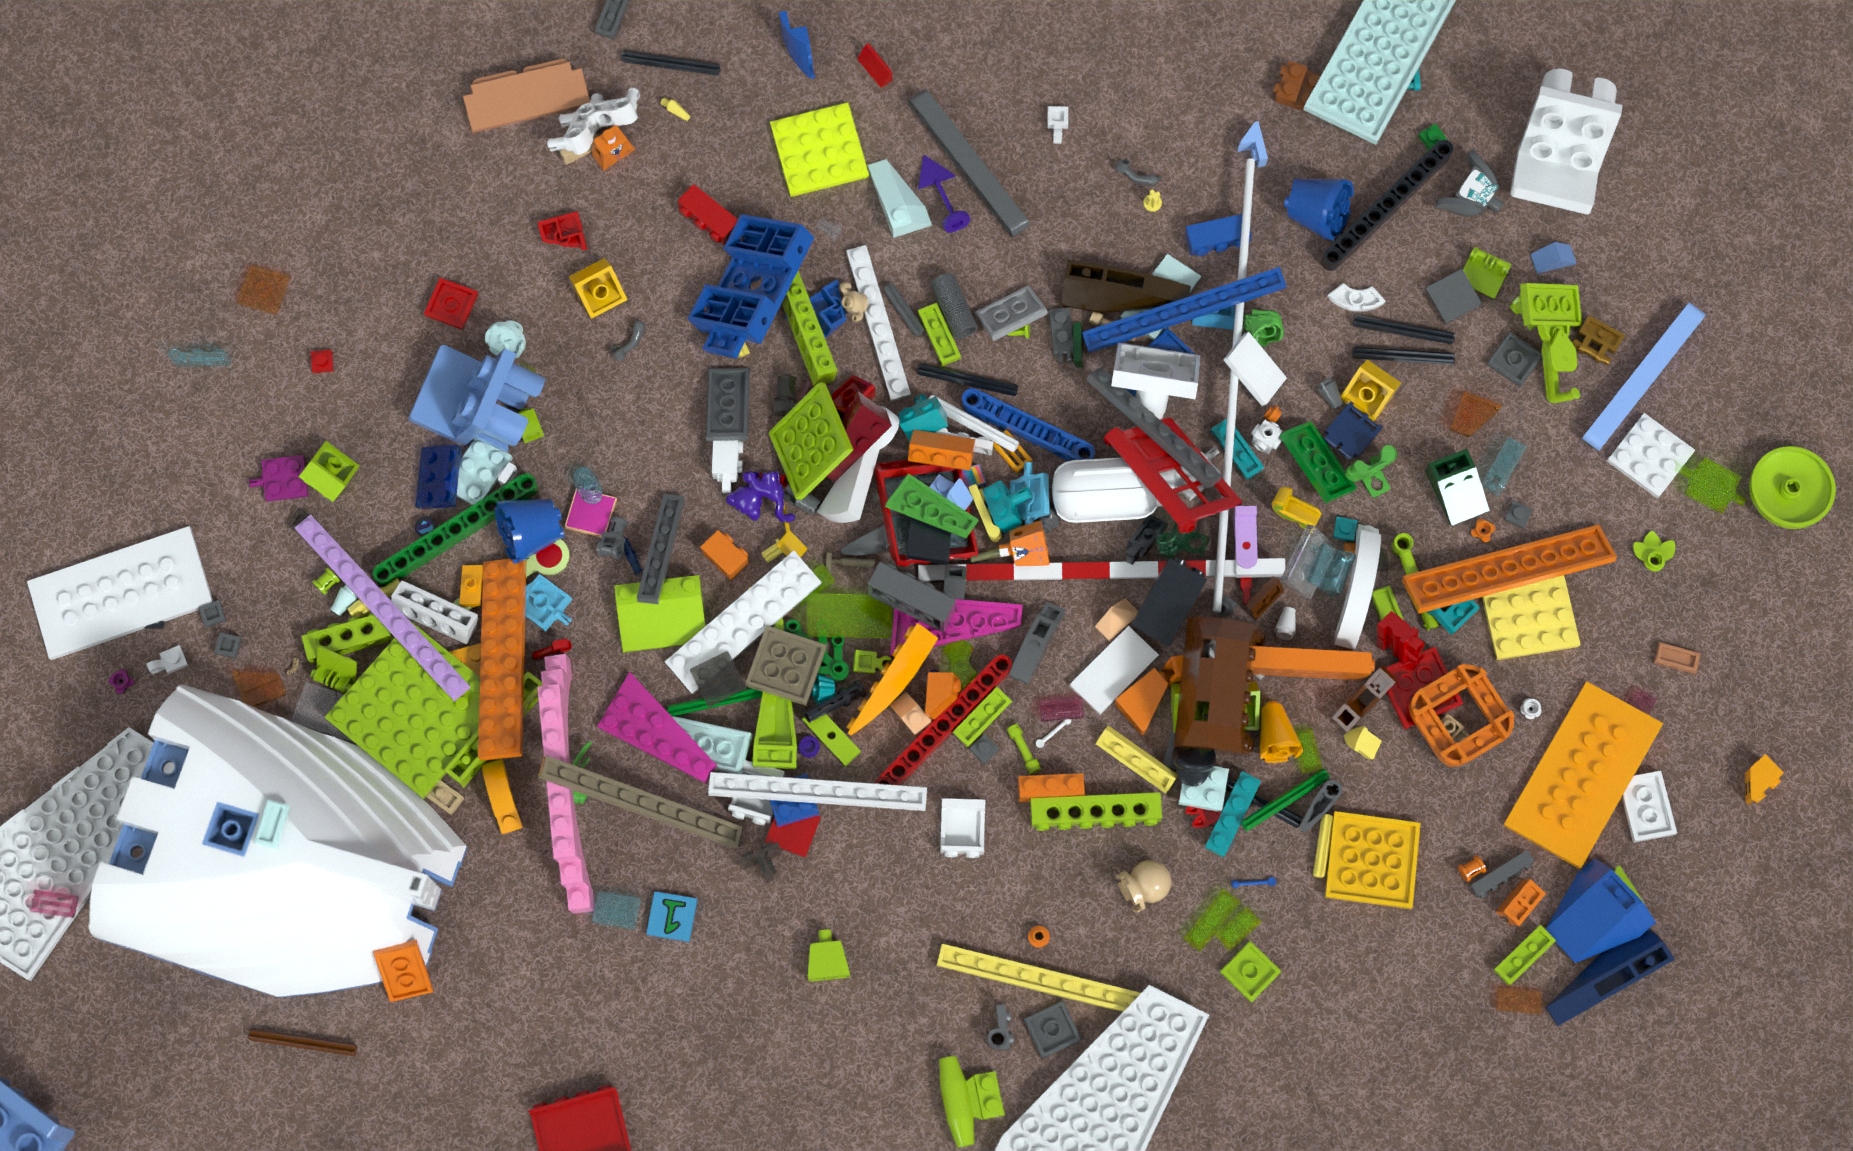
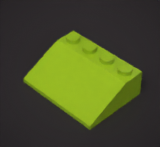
(662, 625)

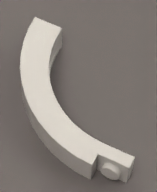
(1360, 587)

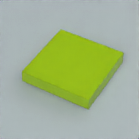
(1250, 971)

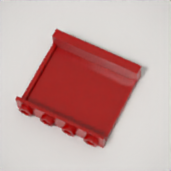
(581, 1123)

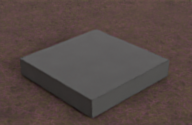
(1453, 296)
(1514, 359)
(1052, 1029)

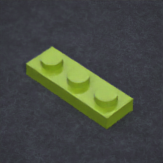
(939, 334)
(981, 716)
(1524, 955)

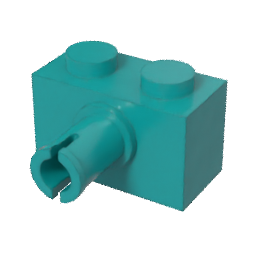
(923, 416)
(1004, 504)

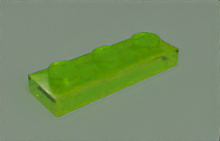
(1211, 920)

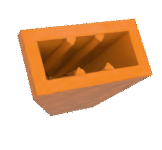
(1142, 699)

